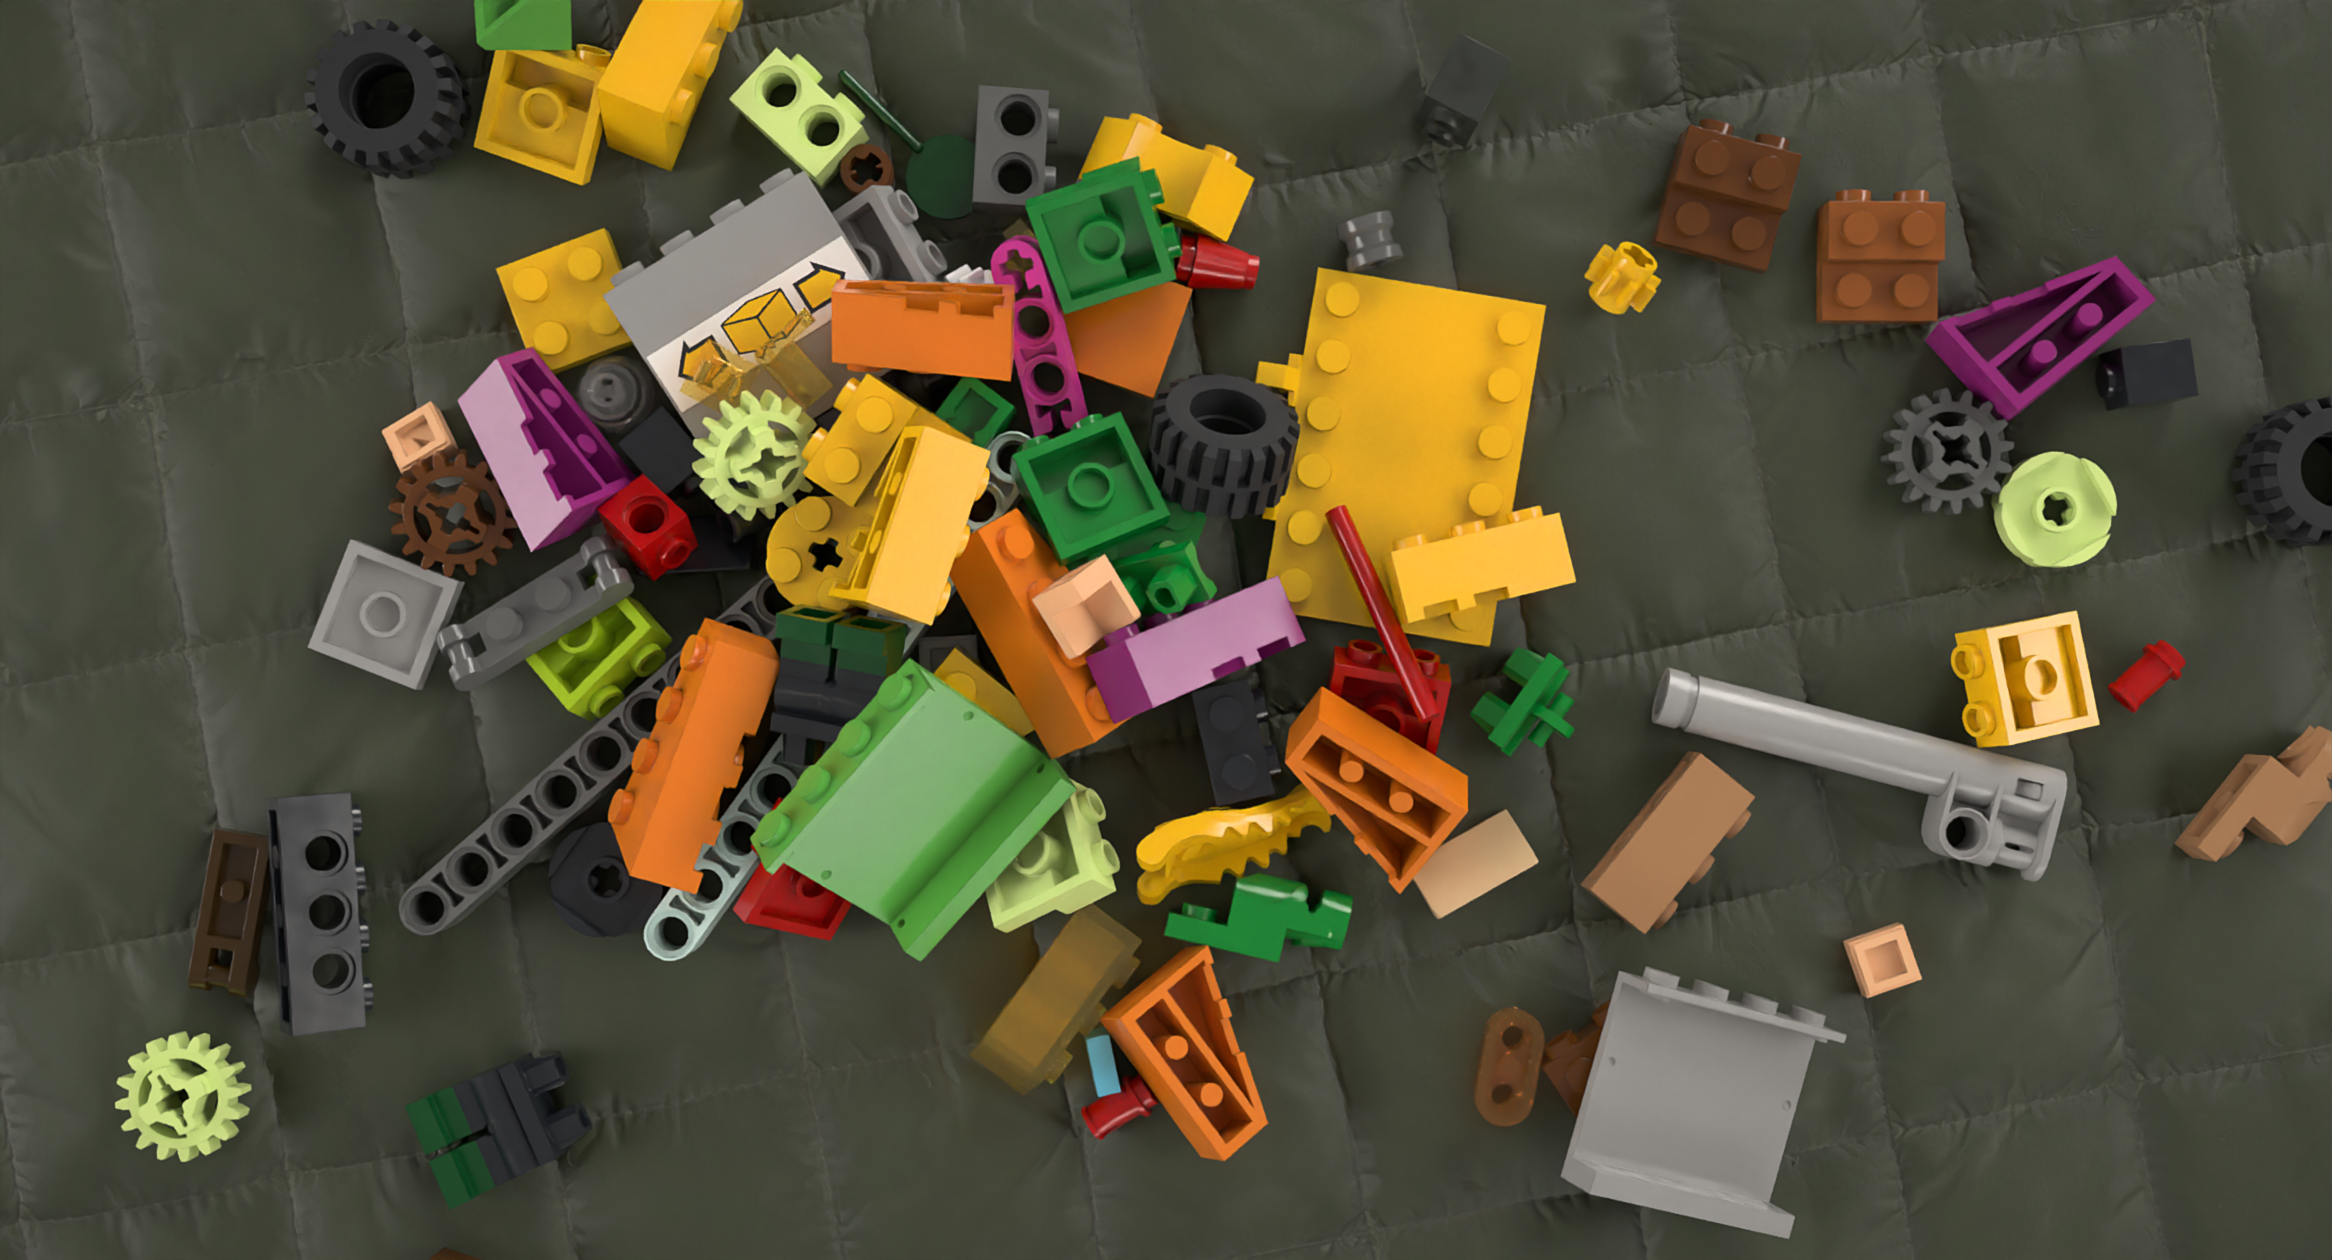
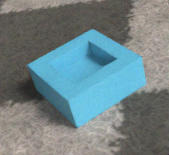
(1102, 1062)

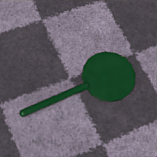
(938, 171)

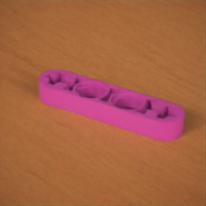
(1050, 347)

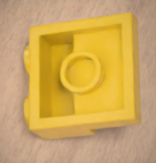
(545, 109)
(860, 443)
(2025, 680)

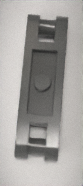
(536, 614)

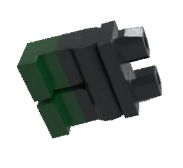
(828, 674)
(519, 1122)

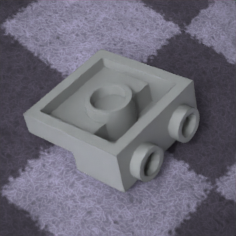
(885, 239)

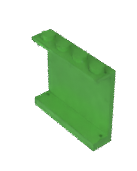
(915, 807)

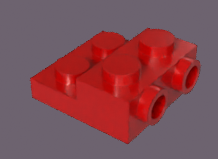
(1372, 685)
(791, 902)

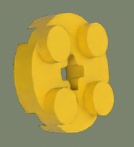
(791, 545)

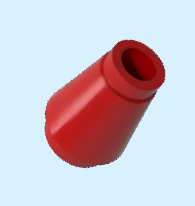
(1214, 264)

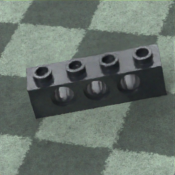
(294, 886)

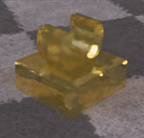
(719, 376)

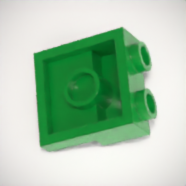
(1105, 235)
(1088, 487)

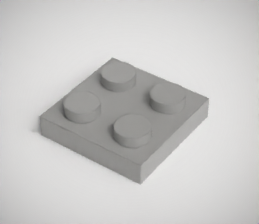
(385, 614)

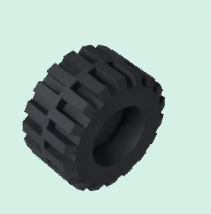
(351, 72)
(1221, 445)
(2274, 478)

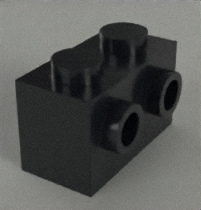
(1233, 741)

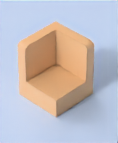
(1086, 606)

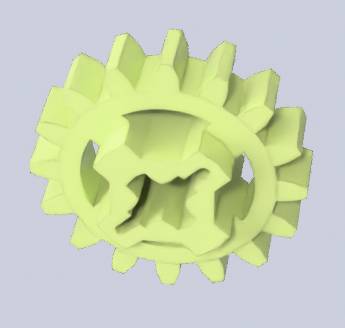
(752, 452)
(196, 1120)

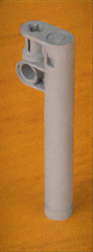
(1991, 792)

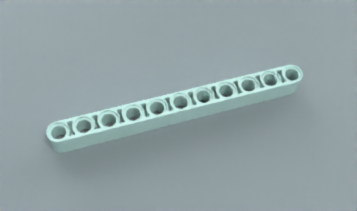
(751, 803)

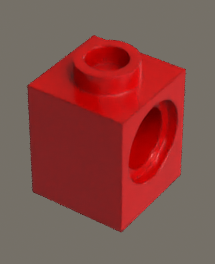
(641, 509)

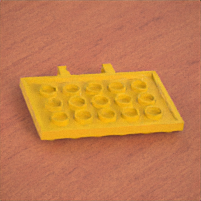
(1408, 420)

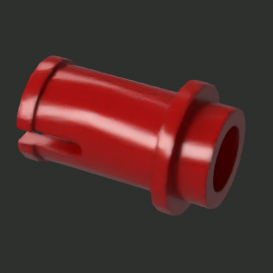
(2147, 675)
(1119, 1108)

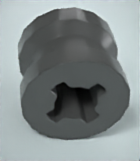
(1369, 241)

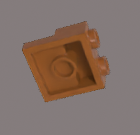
(1879, 258)

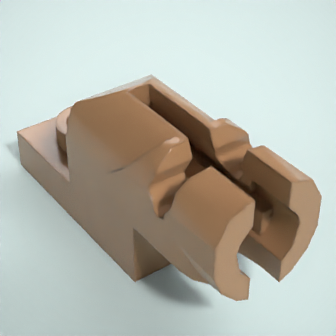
(2266, 798)

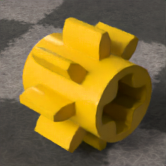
(1622, 278)

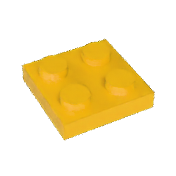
(561, 301)

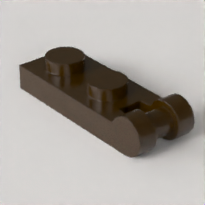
(232, 913)

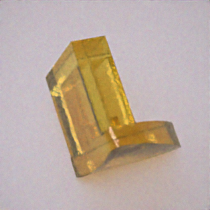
(790, 365)

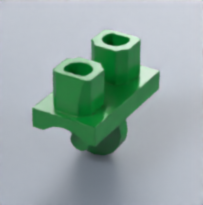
(1164, 578)
(1540, 682)

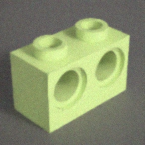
(793, 124)

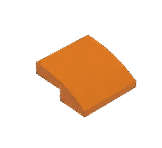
(1128, 337)

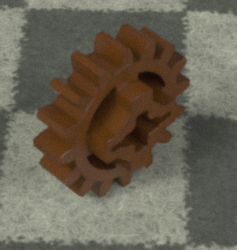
(435, 503)

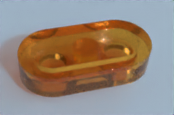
(1508, 1065)

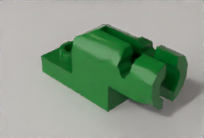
(1263, 914)

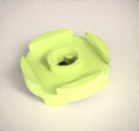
(2086, 520)

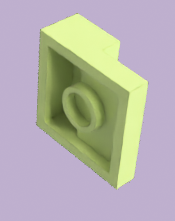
(1059, 867)

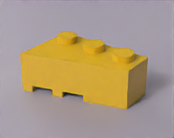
(661, 75)
(916, 527)
(1477, 565)

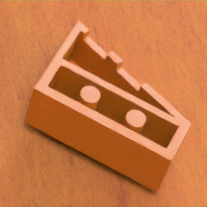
(924, 327)
(1377, 783)
(1187, 1053)

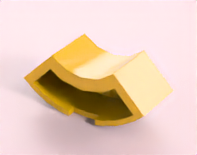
(1198, 185)

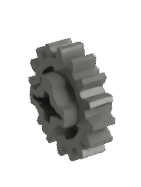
(1963, 435)

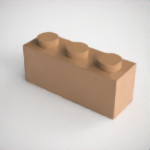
(1669, 842)

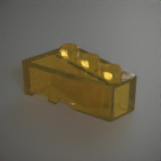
(1058, 1000)

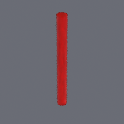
(1383, 614)

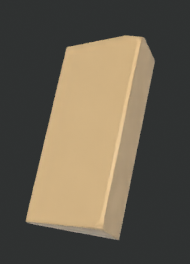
(1474, 864)

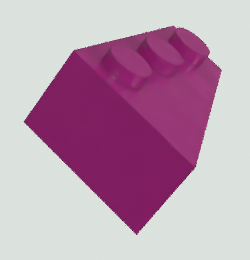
(2038, 337)
(541, 448)

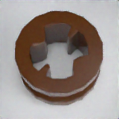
(865, 154)

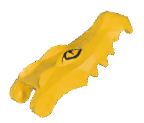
(1222, 842)

